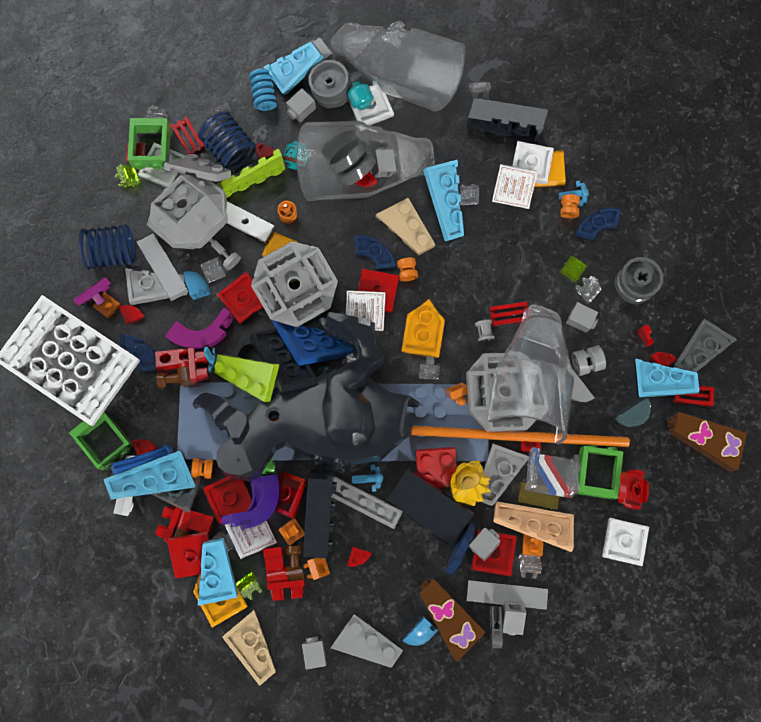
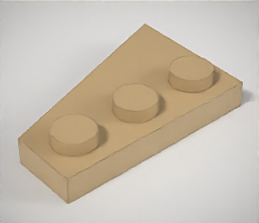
(407, 225)
(251, 647)

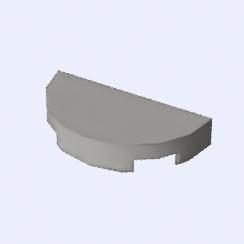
(580, 391)

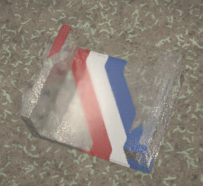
(552, 474)

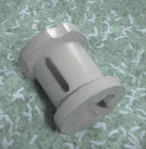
(484, 330)

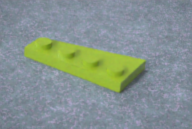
(251, 175)
(250, 375)

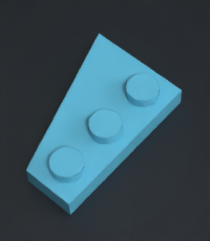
(293, 68)
(663, 381)
(216, 573)

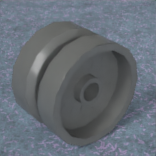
(329, 83)
(351, 162)
(639, 280)

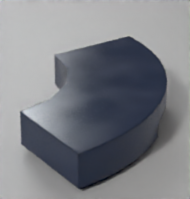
(598, 221)
(375, 251)
(140, 350)
(461, 547)

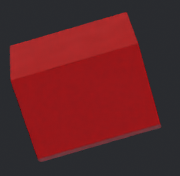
(290, 494)

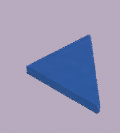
(312, 344)

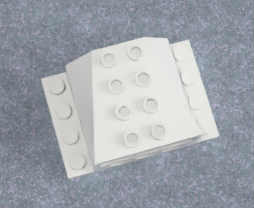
(67, 360)

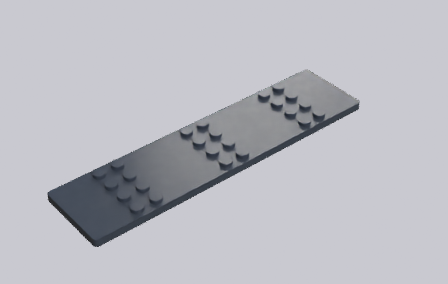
(201, 438)

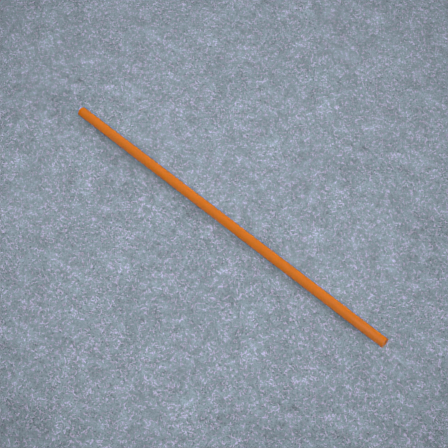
(516, 436)

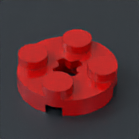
(633, 489)

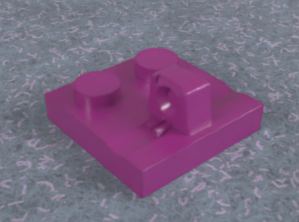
(93, 292)

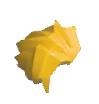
(469, 483)

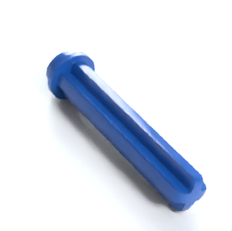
(124, 465)

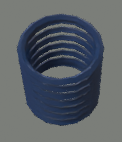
(233, 150)
(92, 246)

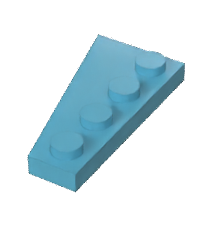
(443, 187)
(157, 476)

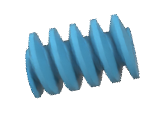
(262, 90)

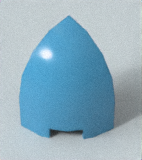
(196, 285)
(420, 633)

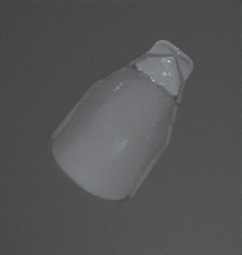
(404, 63)
(321, 140)
(535, 373)

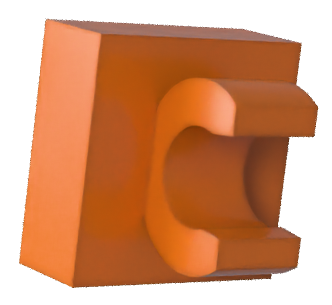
(108, 307)
(457, 393)
(292, 531)
(532, 546)
(318, 568)

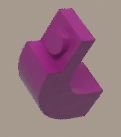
(200, 339)

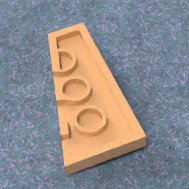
(541, 524)

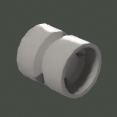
(594, 357)

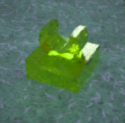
(127, 176)
(573, 268)
(248, 585)

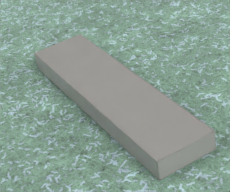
(162, 267)
(366, 503)
(498, 593)

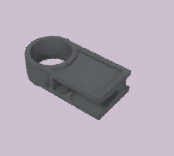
(496, 637)

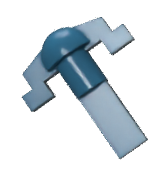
(581, 193)
(211, 358)
(377, 477)

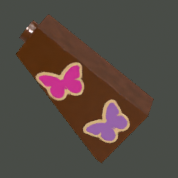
(710, 439)
(453, 623)

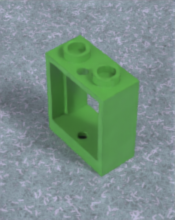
(149, 125)
(84, 428)
(594, 491)

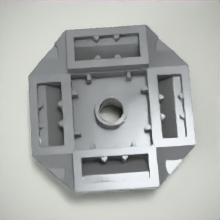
(188, 212)
(297, 263)
(480, 388)

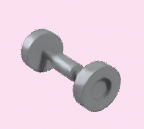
(230, 260)

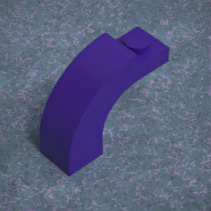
(264, 501)

